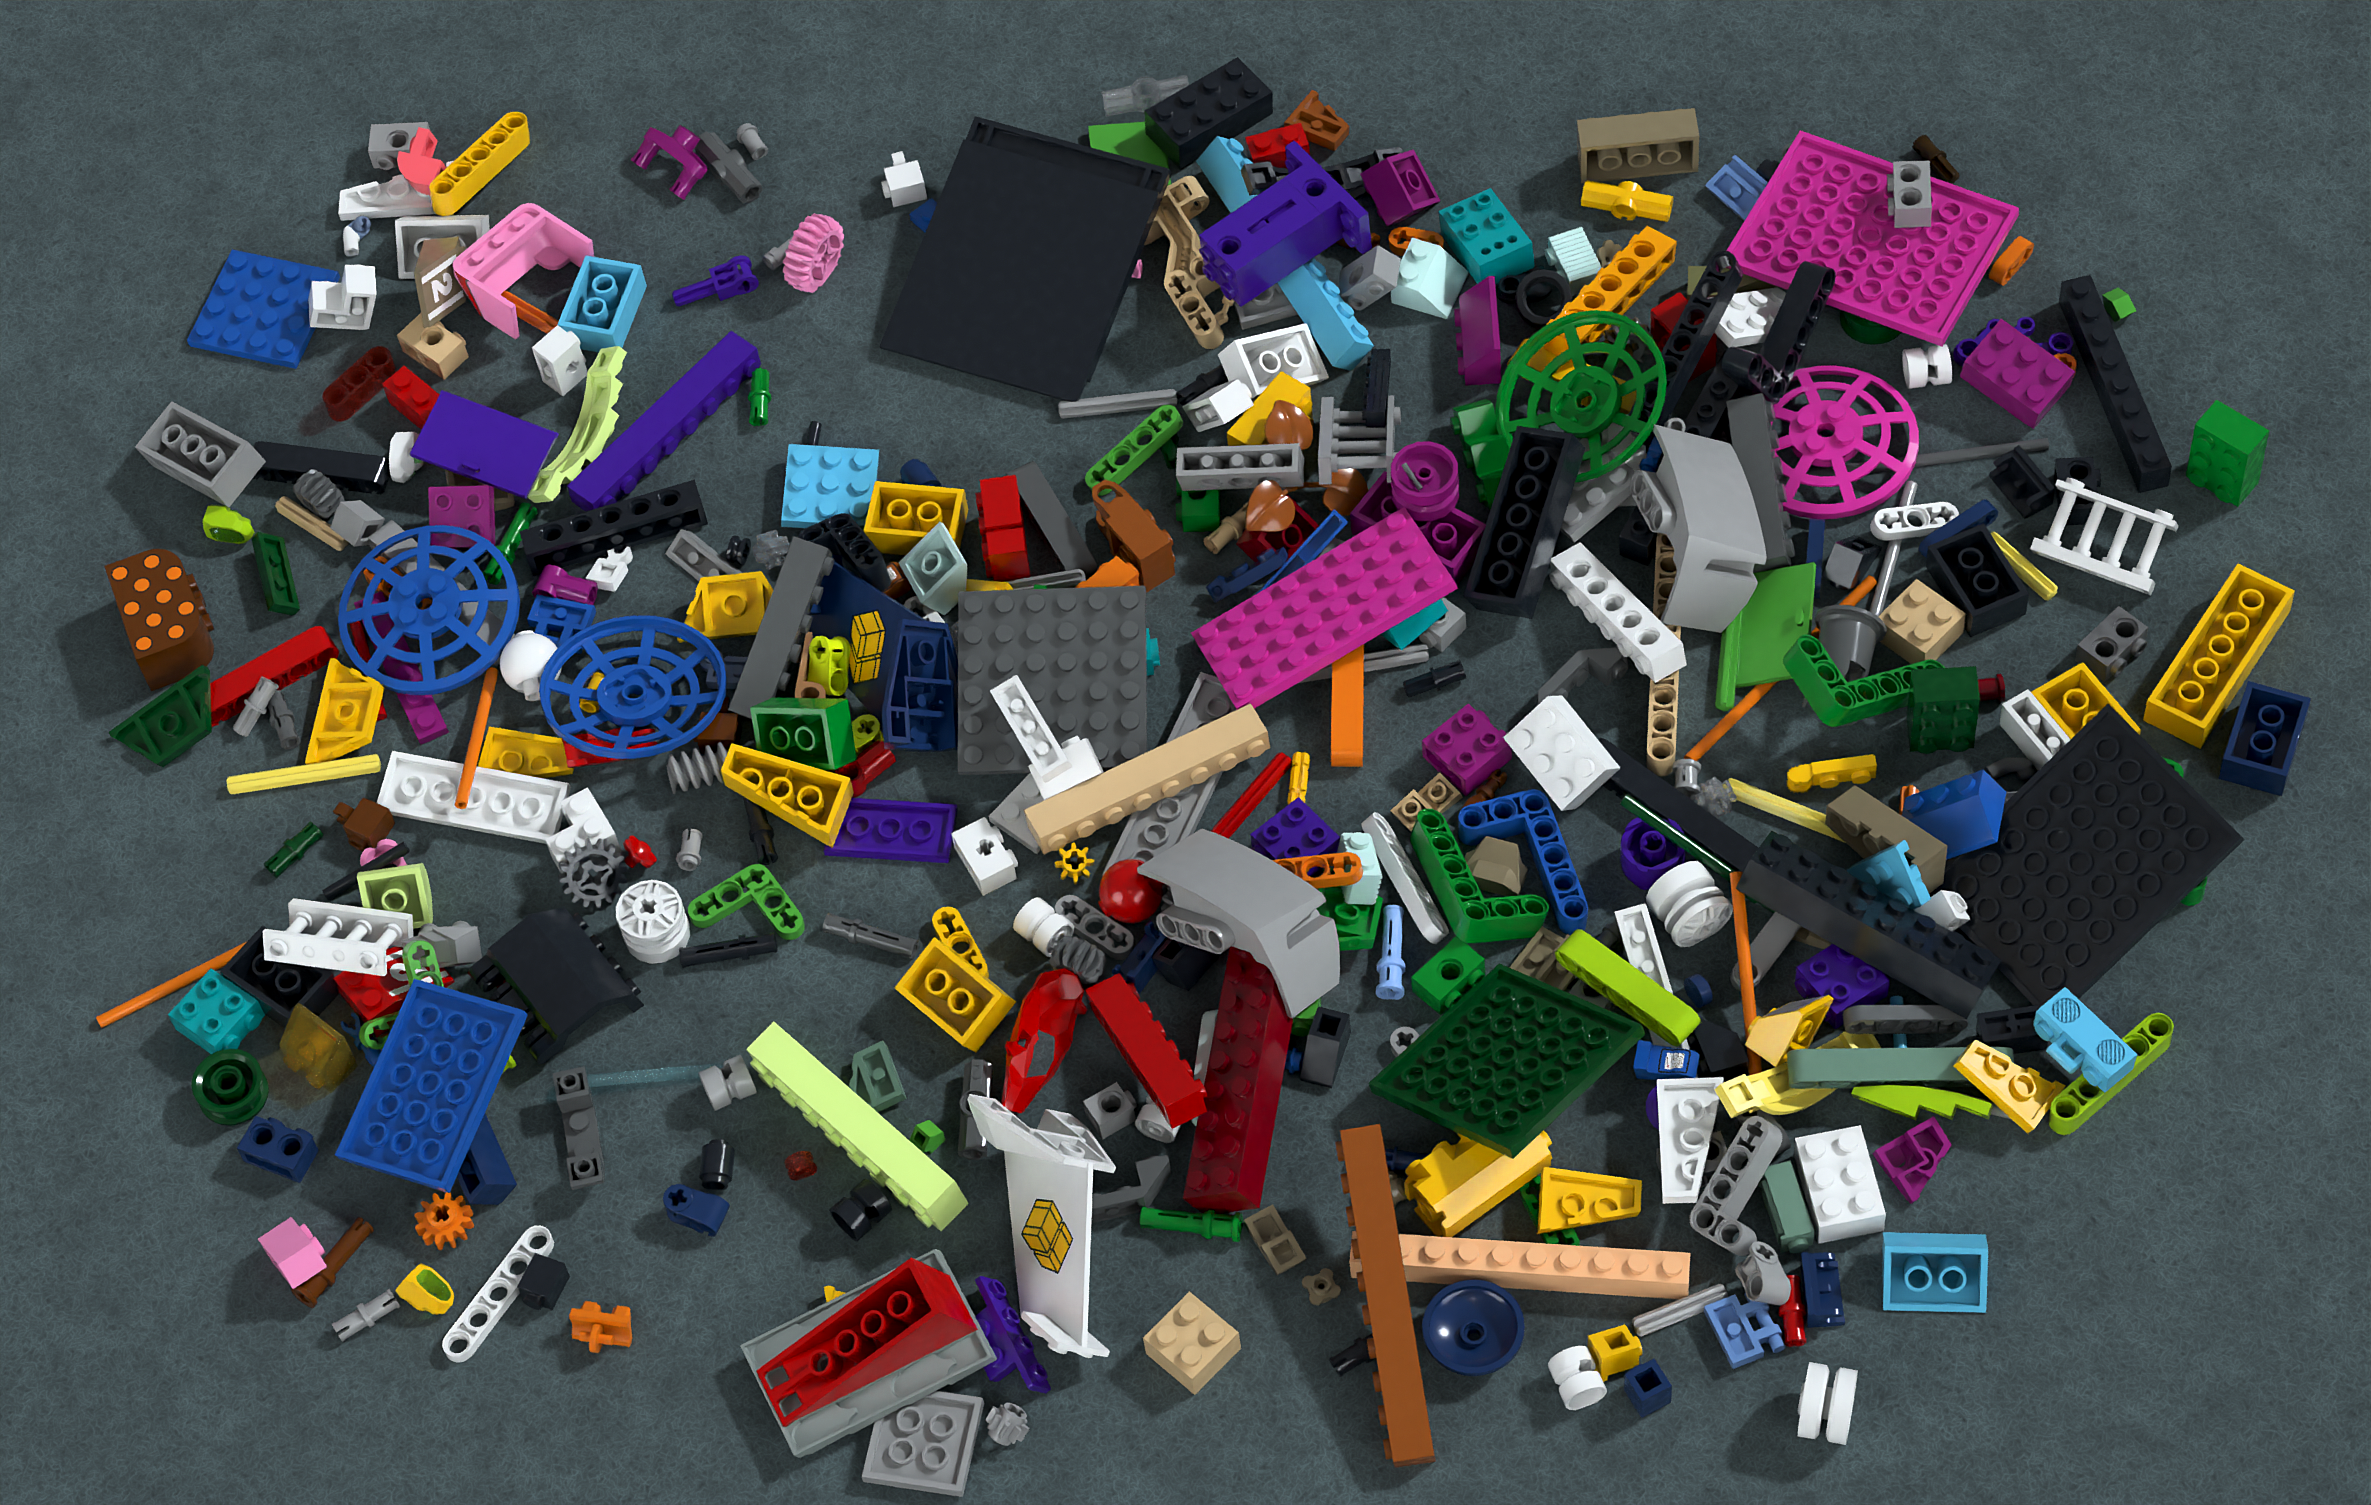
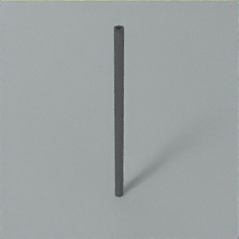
(1943, 457)

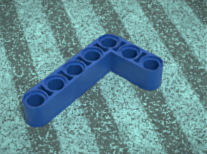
(1543, 849)

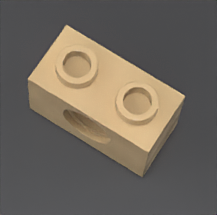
(433, 346)

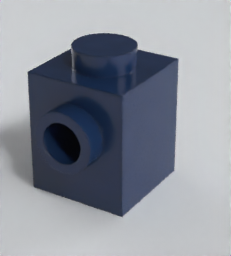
(1647, 1387)

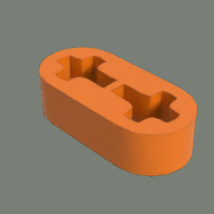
(1409, 233)
(2011, 260)

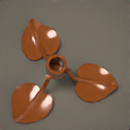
(1268, 505)

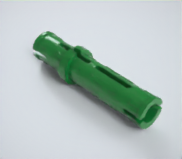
(510, 541)

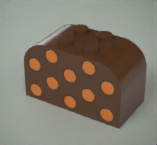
(162, 615)

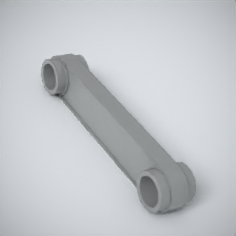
(1767, 947)

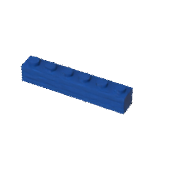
(1311, 547)

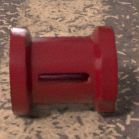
(1992, 688)

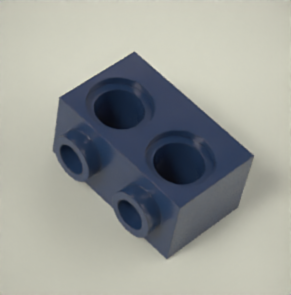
(275, 1154)

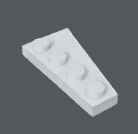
(384, 200)

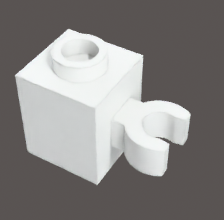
(903, 181)

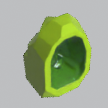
(226, 525)

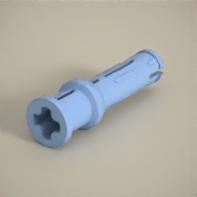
(1391, 965)

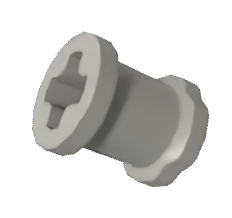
(1687, 778)

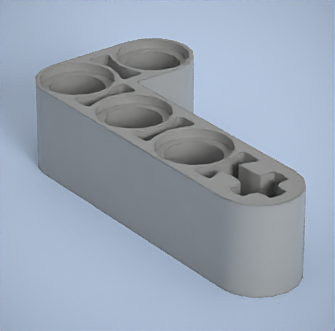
(1741, 1183)

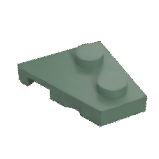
(876, 1077)

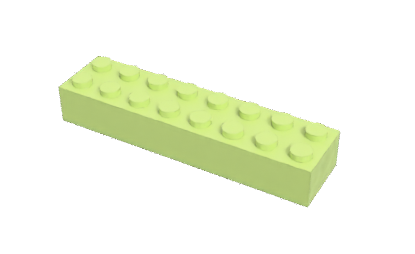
(856, 1128)

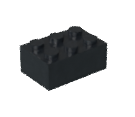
(1977, 579)
(279, 984)

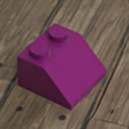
(1399, 187)

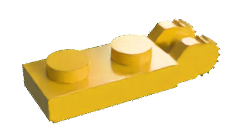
(1831, 772)

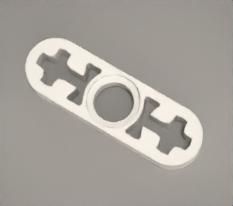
(1903, 528)

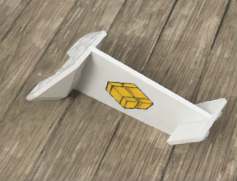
(1050, 1218)

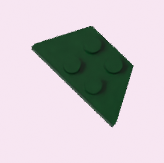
(171, 720)

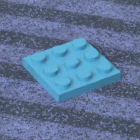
(827, 483)

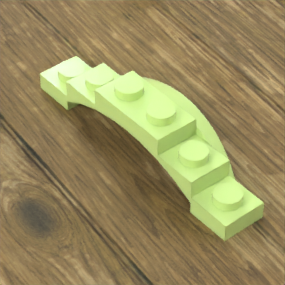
(592, 427)

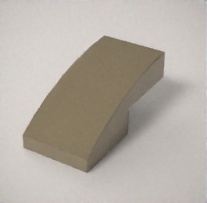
(1274, 1240)

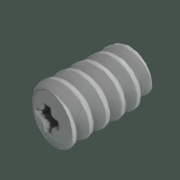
(696, 768)

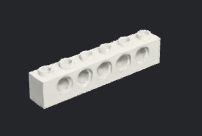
(1617, 612)

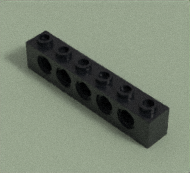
(614, 527)

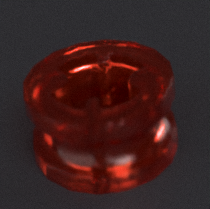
(800, 1165)

